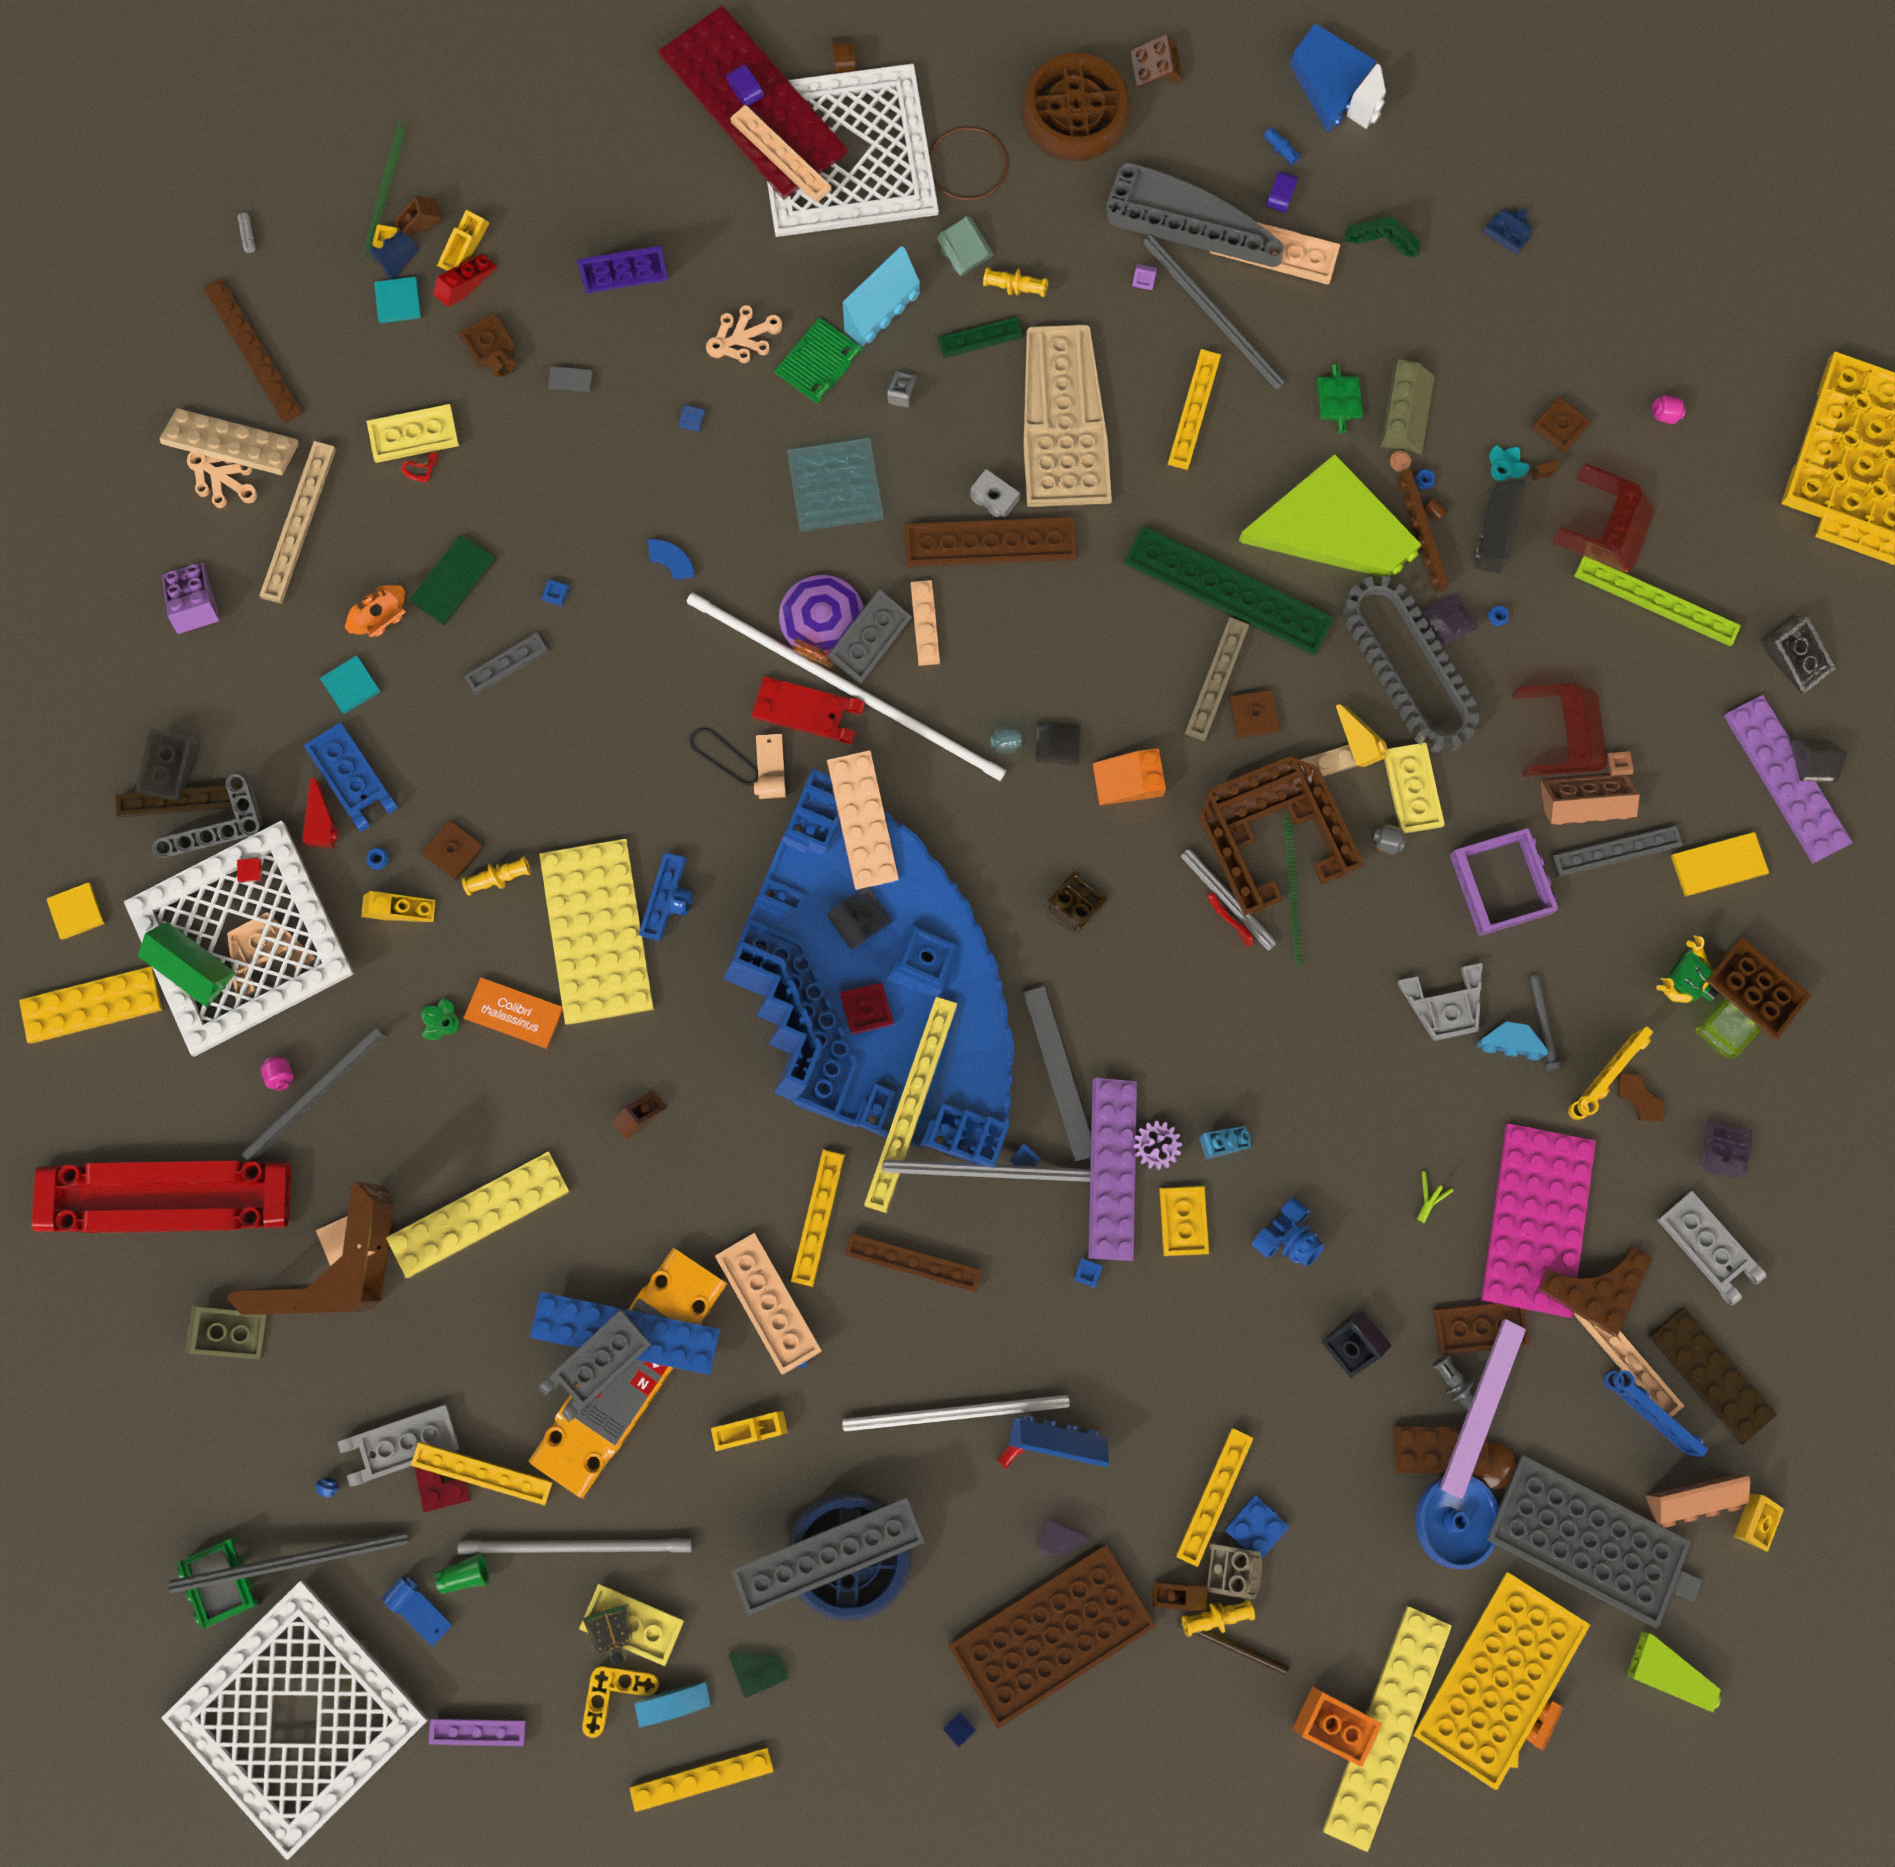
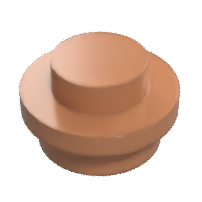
(1400, 460)

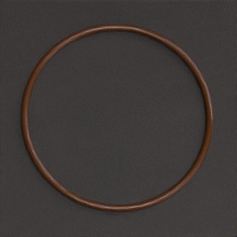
(979, 130)

